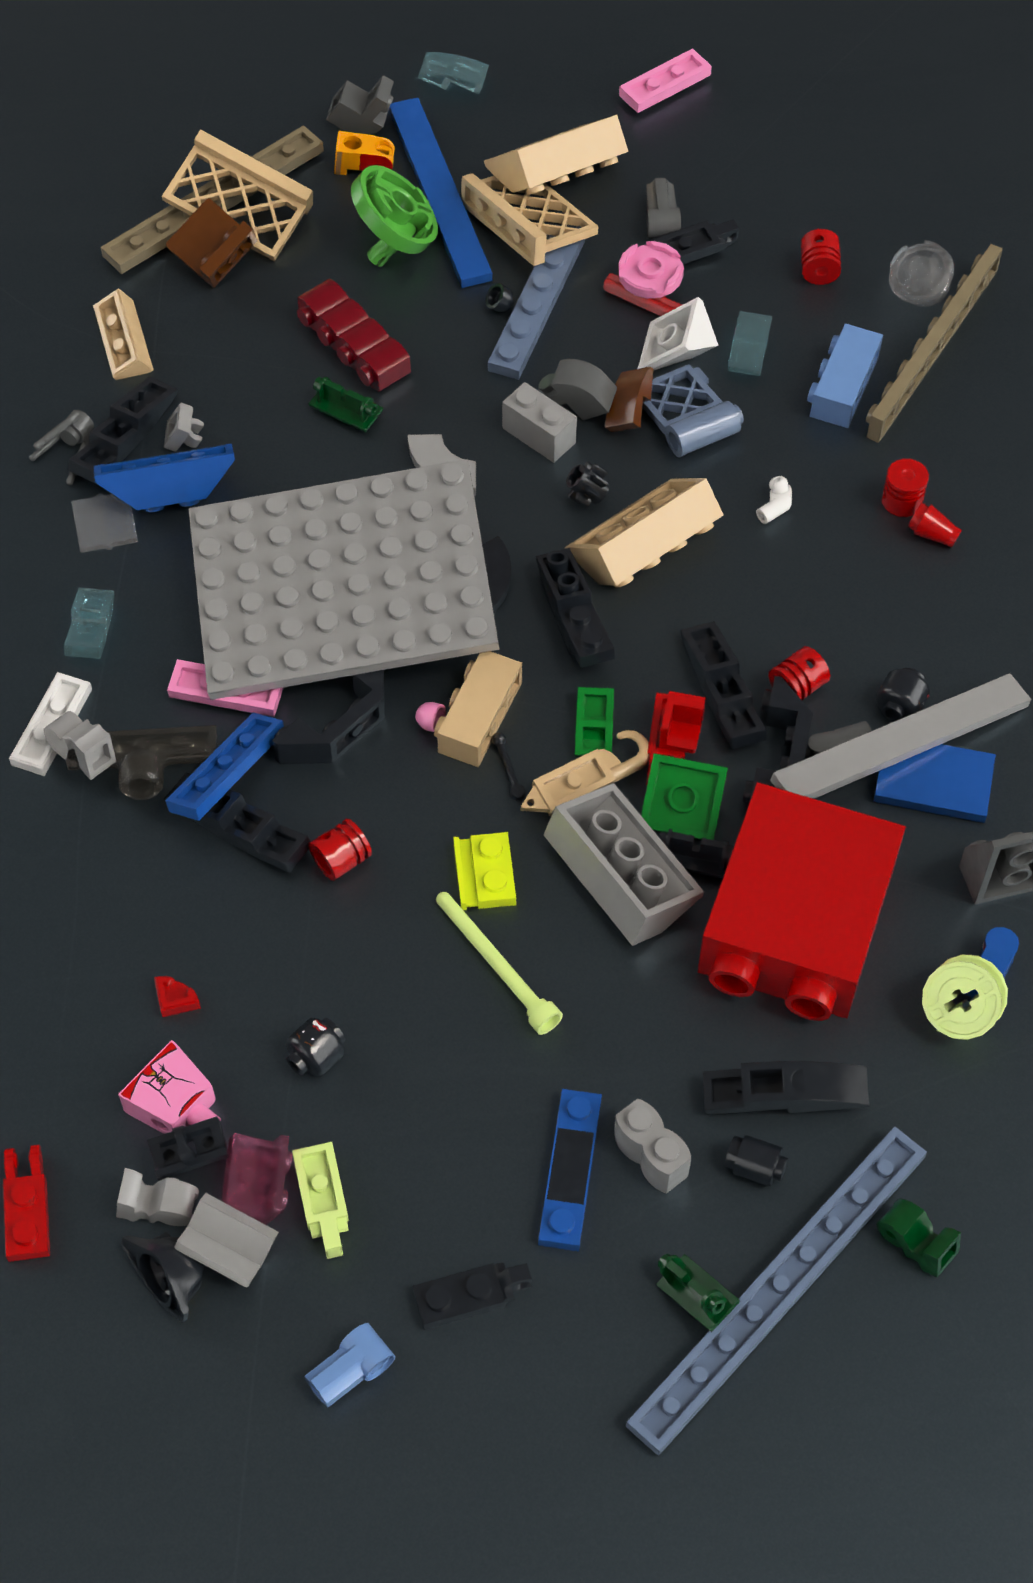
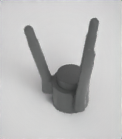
(72, 430)

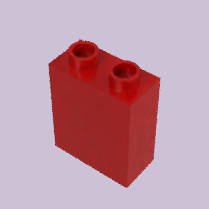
(799, 902)

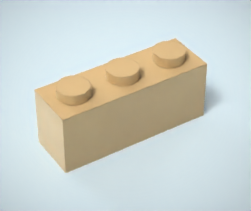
(478, 707)

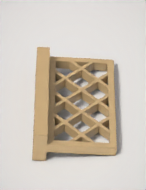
(248, 171)
(512, 222)

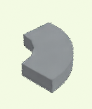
(430, 450)

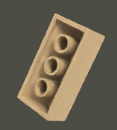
(559, 156)
(647, 531)

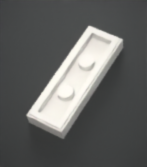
(33, 749)

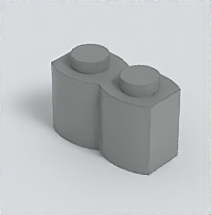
(658, 1150)

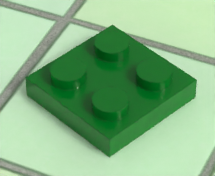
(684, 796)

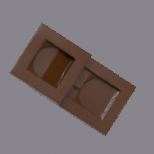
(632, 390)

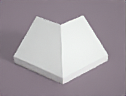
(678, 336)

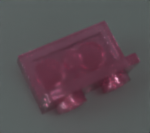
(257, 1176)

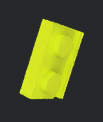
(485, 871)

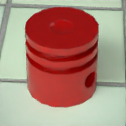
(820, 259)
(904, 487)
(798, 673)
(340, 849)

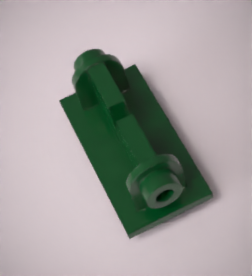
(344, 404)
(695, 1290)

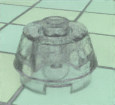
(921, 274)

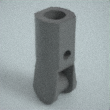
(823, 741)

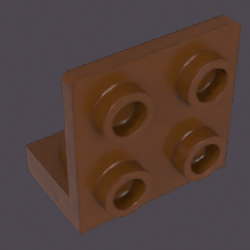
(211, 242)

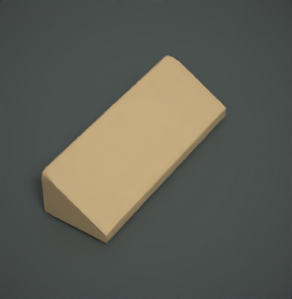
(122, 336)

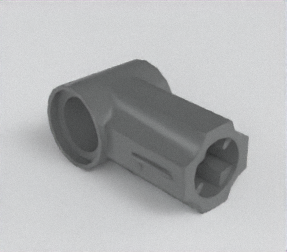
(662, 214)

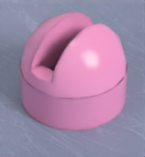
(429, 714)

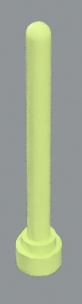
(542, 1014)

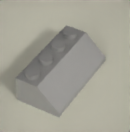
(622, 862)

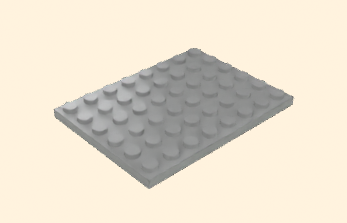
(341, 579)

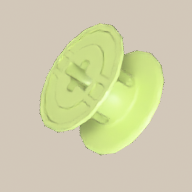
(967, 1017)

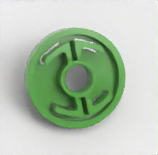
(393, 213)

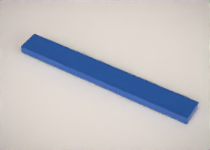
(441, 192)

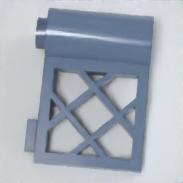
(696, 424)

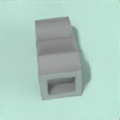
(89, 742)
(165, 1201)

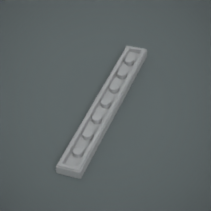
(903, 738)

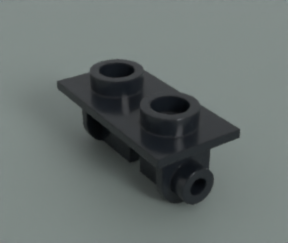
(698, 856)

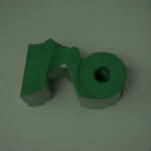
(911, 1229)

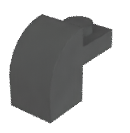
(359, 110)
(581, 387)

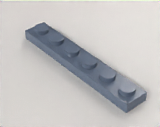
(533, 311)

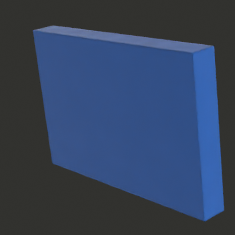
(940, 782)

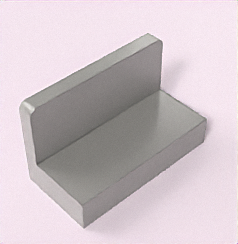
(226, 1240)

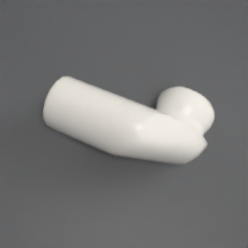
(779, 500)

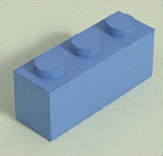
(844, 375)

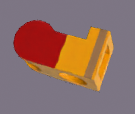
(360, 151)

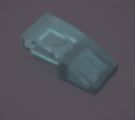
(445, 68)
(749, 343)
(90, 623)

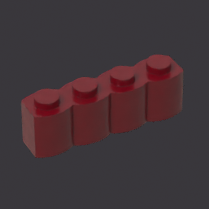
(354, 335)

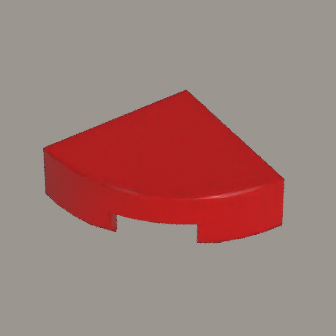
(175, 996)

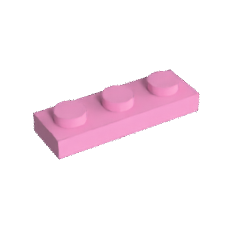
(665, 80)
(190, 684)

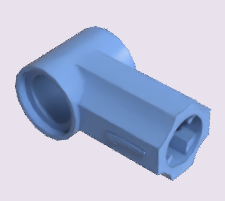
(360, 1358)

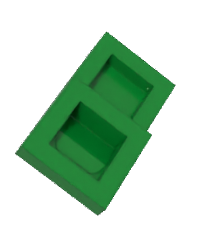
(594, 720)

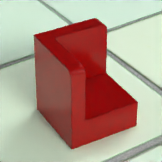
(682, 722)

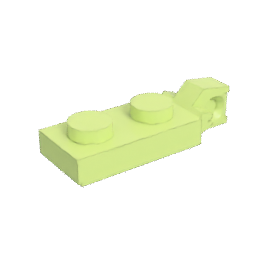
(322, 1195)

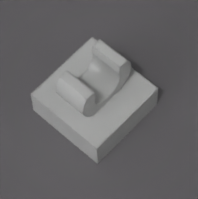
(181, 428)

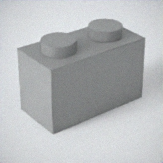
(539, 422)

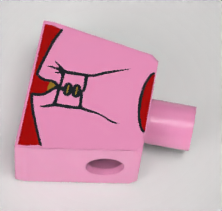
(169, 1092)

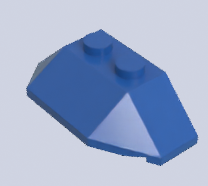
(166, 478)

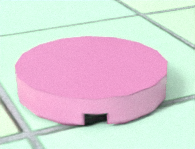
(650, 270)

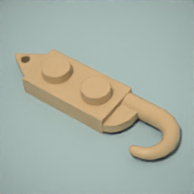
(584, 775)

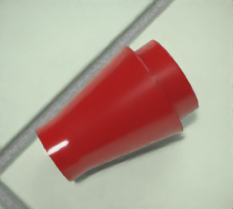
(933, 525)

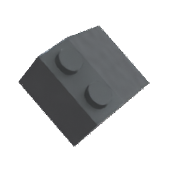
(998, 867)

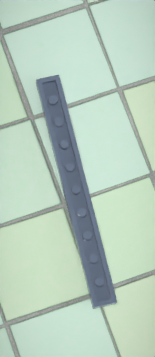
(775, 1291)

